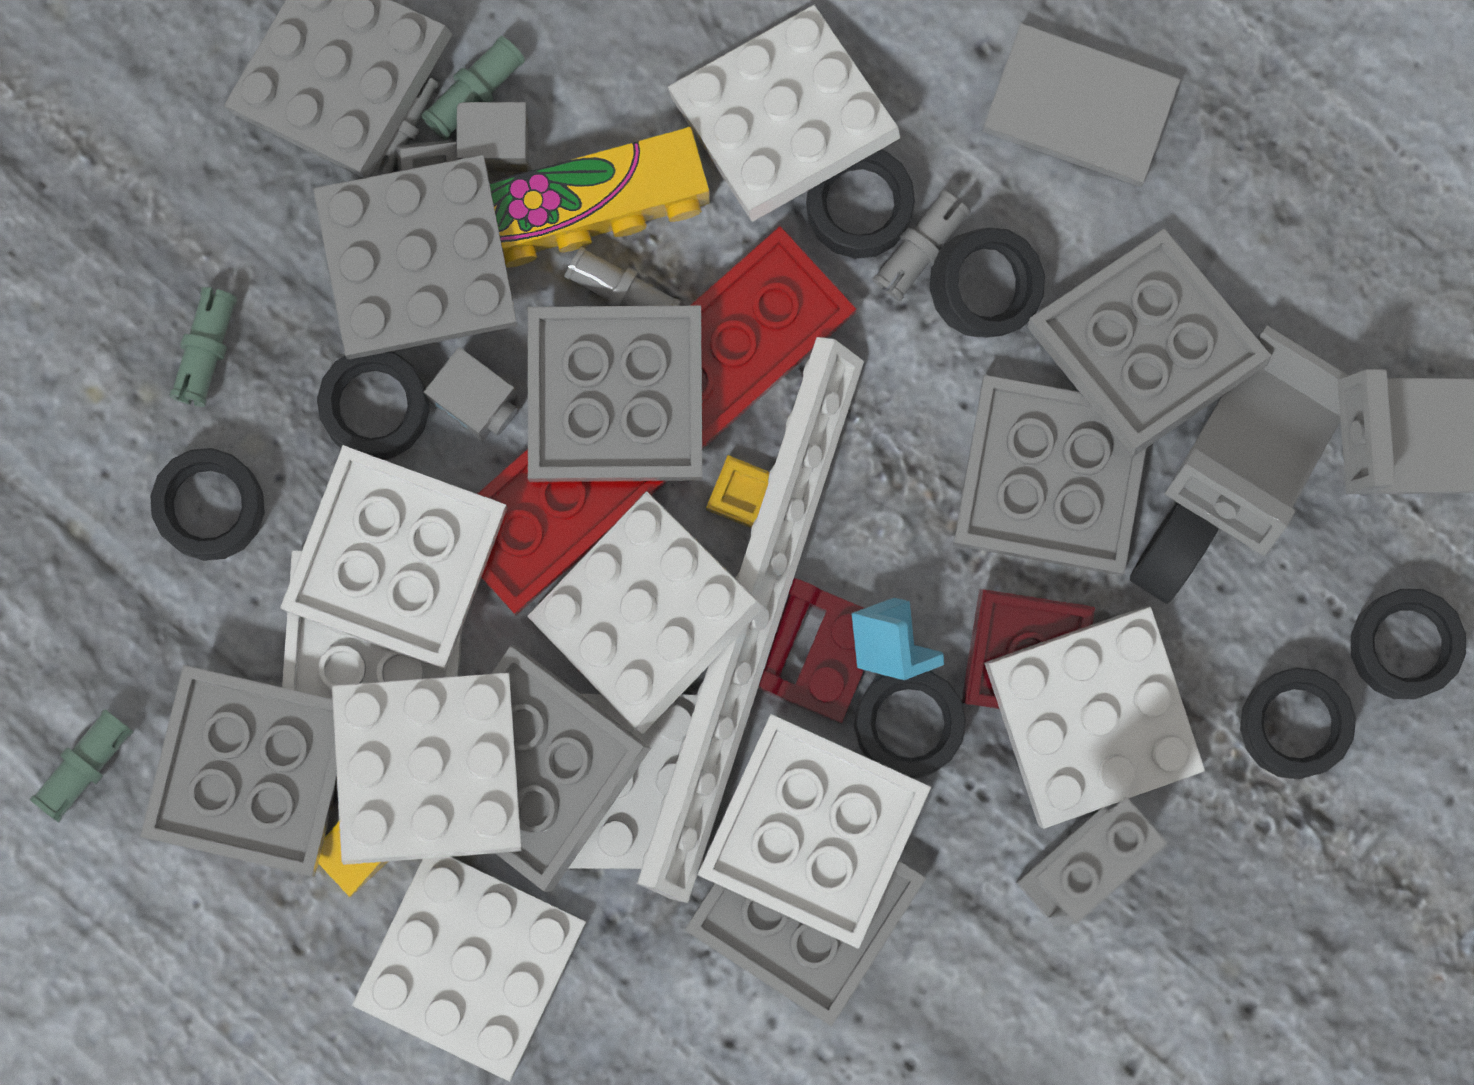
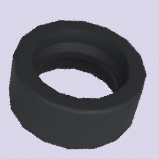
(879, 241)
(1028, 283)
(396, 441)
(173, 477)
(1173, 553)
(1452, 644)
(1331, 695)
(952, 713)

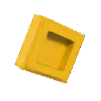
(739, 491)

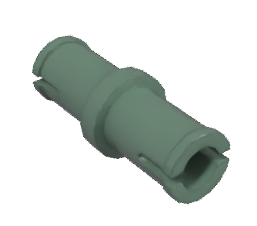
(473, 85)
(203, 347)
(81, 766)

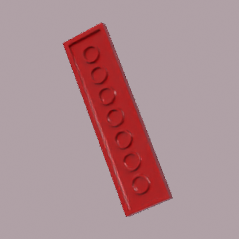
(753, 333)

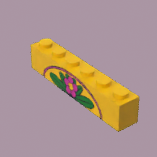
(599, 195)

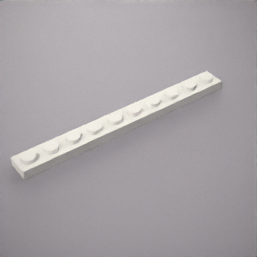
(767, 573)

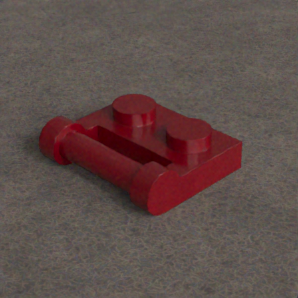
(831, 665)

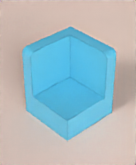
(887, 642)

